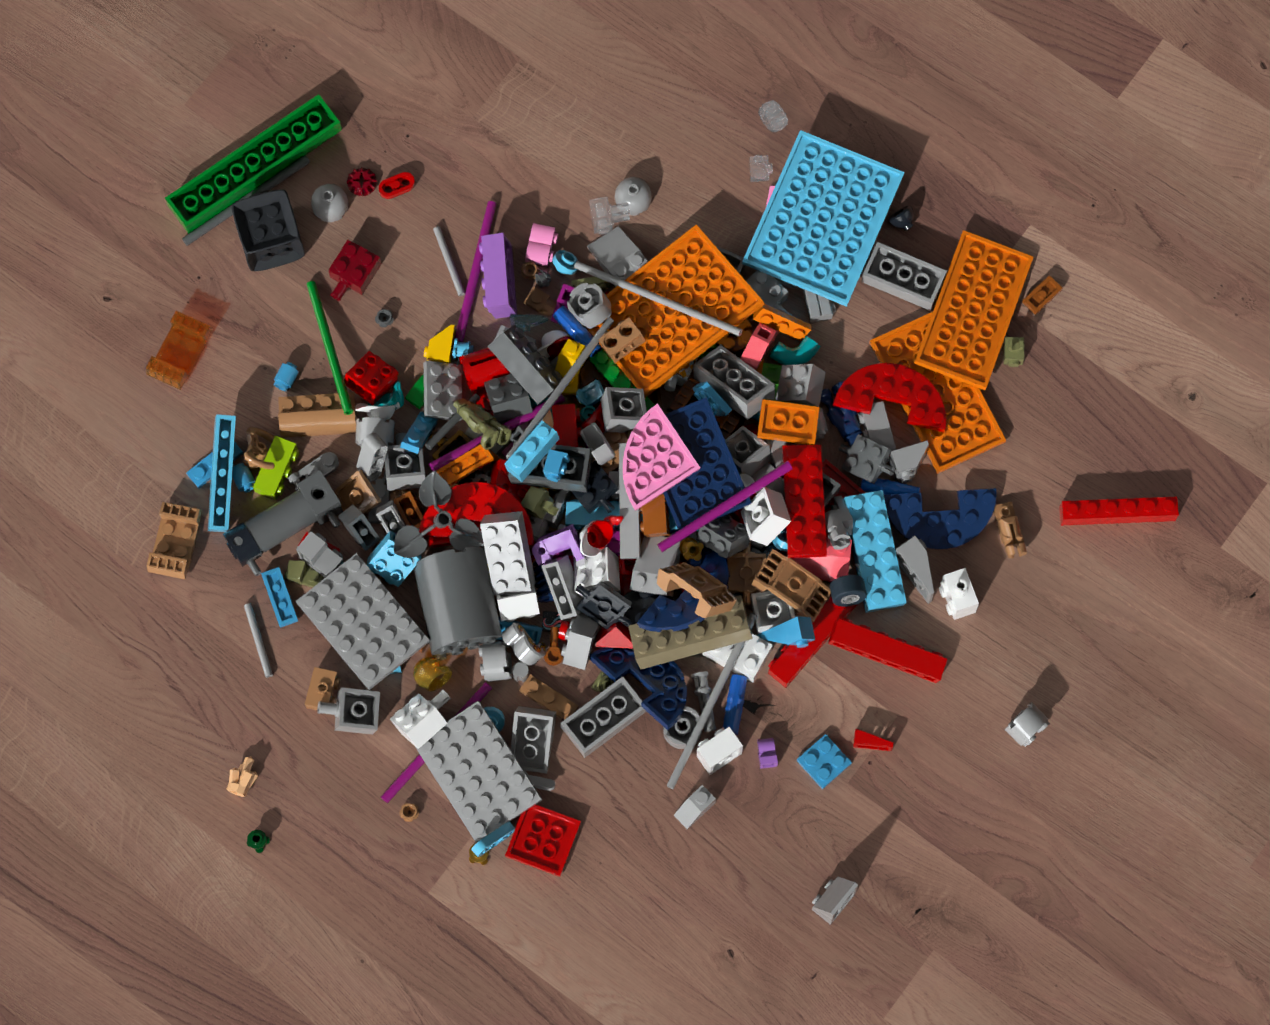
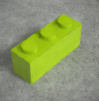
(270, 481)

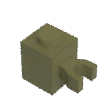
(1013, 351)
(538, 503)

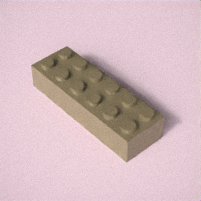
(710, 634)

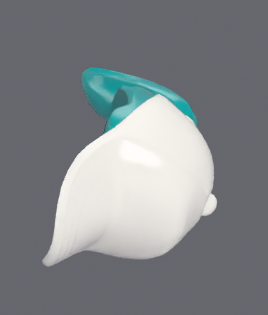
(384, 406)

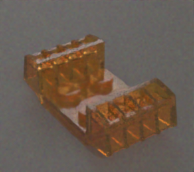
(179, 350)

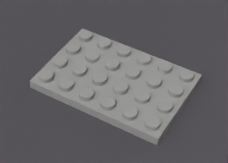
(362, 621)
(478, 772)

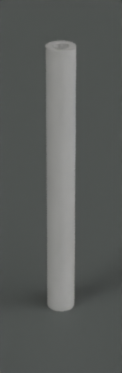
(449, 261)
(258, 640)

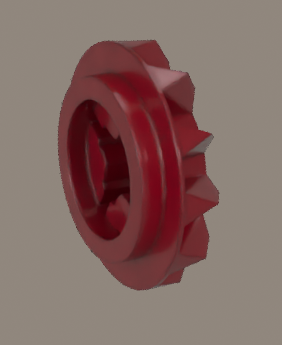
(367, 187)

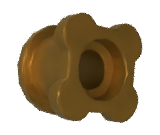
(691, 549)
(474, 859)

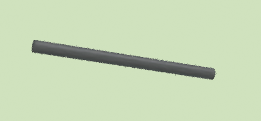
(265, 187)

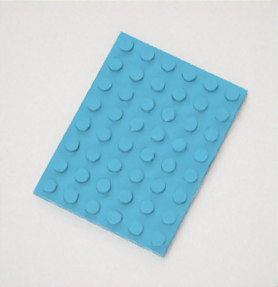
(823, 218)

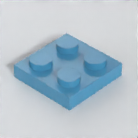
(716, 403)
(824, 761)

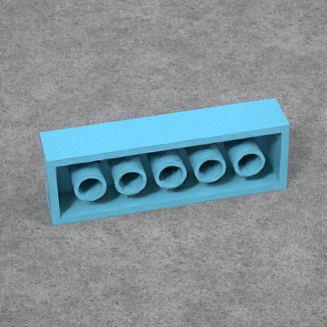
(875, 551)

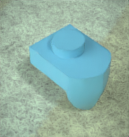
(590, 394)

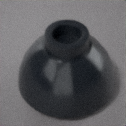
(903, 218)

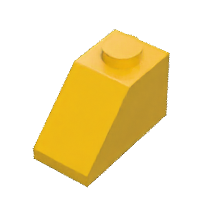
(441, 346)
(568, 356)

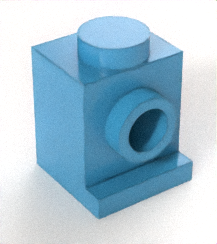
(555, 465)

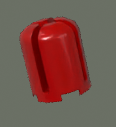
(481, 367)

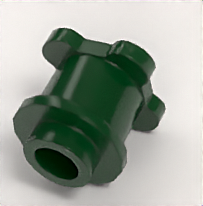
(258, 846)

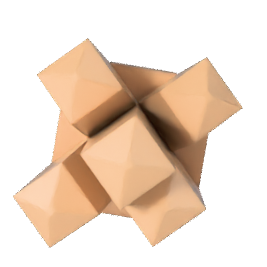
(242, 778)

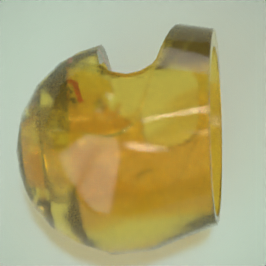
(426, 672)

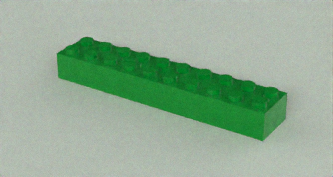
(253, 163)

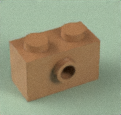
(322, 687)

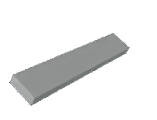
(631, 522)

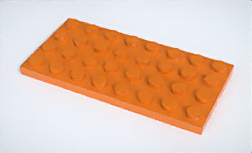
(973, 310)
(969, 420)

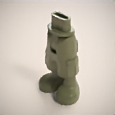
(483, 422)

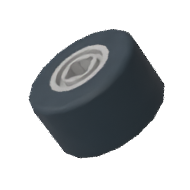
(848, 590)

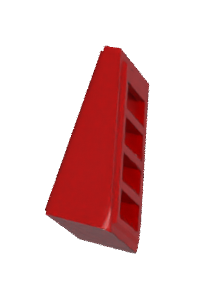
(868, 741)

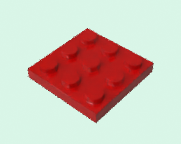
(543, 839)

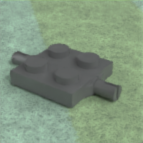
(866, 459)

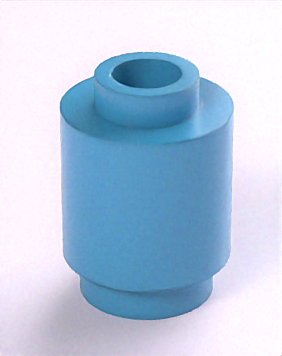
(285, 376)
(243, 477)

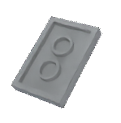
(441, 389)

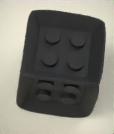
(268, 230)

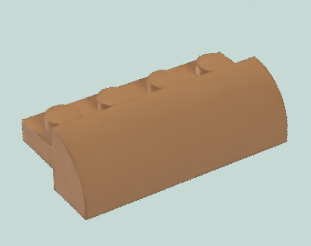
(315, 415)

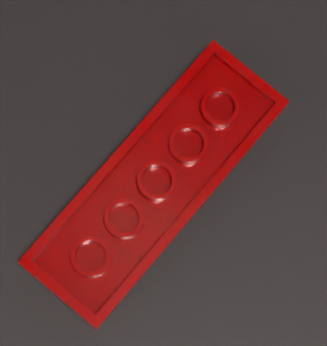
(804, 501)

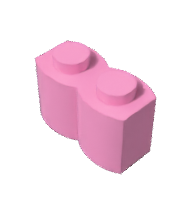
(540, 244)

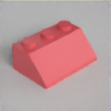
(829, 567)

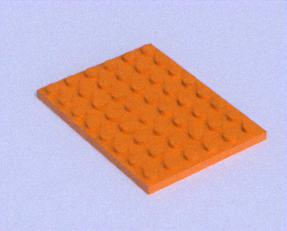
(694, 276)

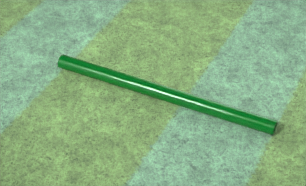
(329, 347)

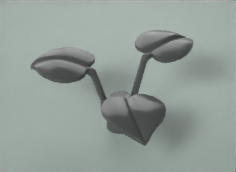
(436, 492)

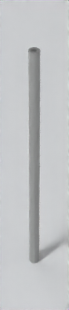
(658, 298)
(562, 385)
(707, 709)

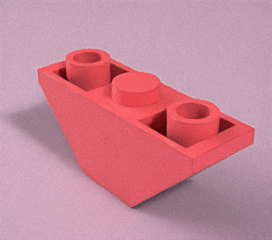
(759, 345)

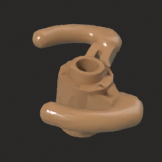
(257, 450)

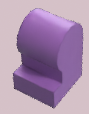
(767, 753)

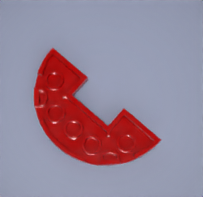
(897, 385)
(473, 502)

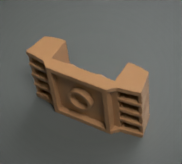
(174, 540)
(792, 585)
(703, 586)

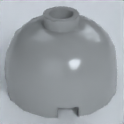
(636, 193)
(329, 202)

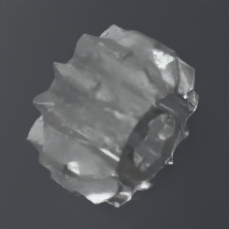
(773, 116)

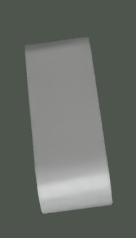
(372, 456)

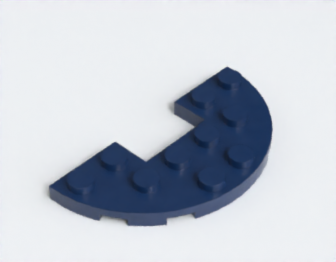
(942, 528)
(678, 614)
(663, 680)

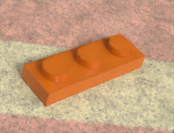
(782, 322)
(465, 465)

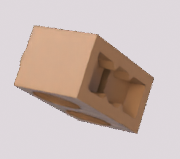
(624, 343)

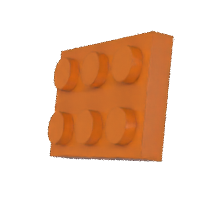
(788, 422)

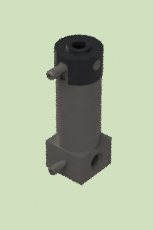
(284, 520)

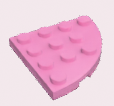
(654, 459)

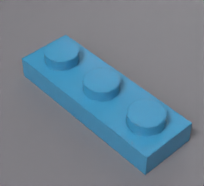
(418, 433)
(201, 472)
(279, 597)

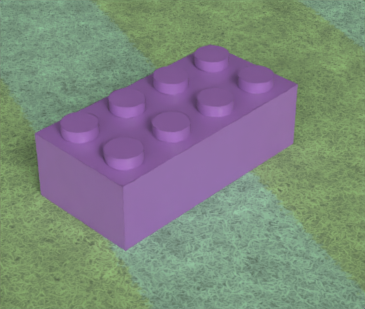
(498, 275)

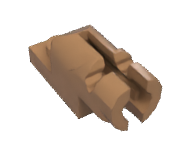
(1009, 529)

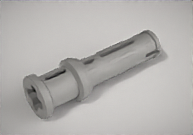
(703, 692)

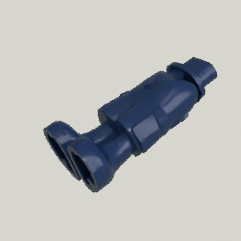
(843, 419)

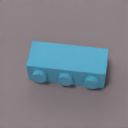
(532, 451)

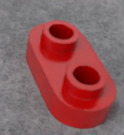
(395, 183)

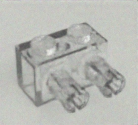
(605, 215)

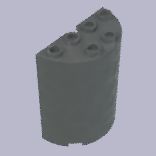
(457, 601)

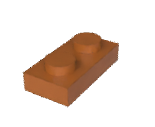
(1042, 295)

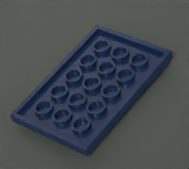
(717, 474)

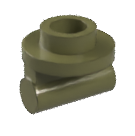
(602, 682)

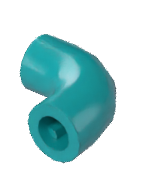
(797, 355)

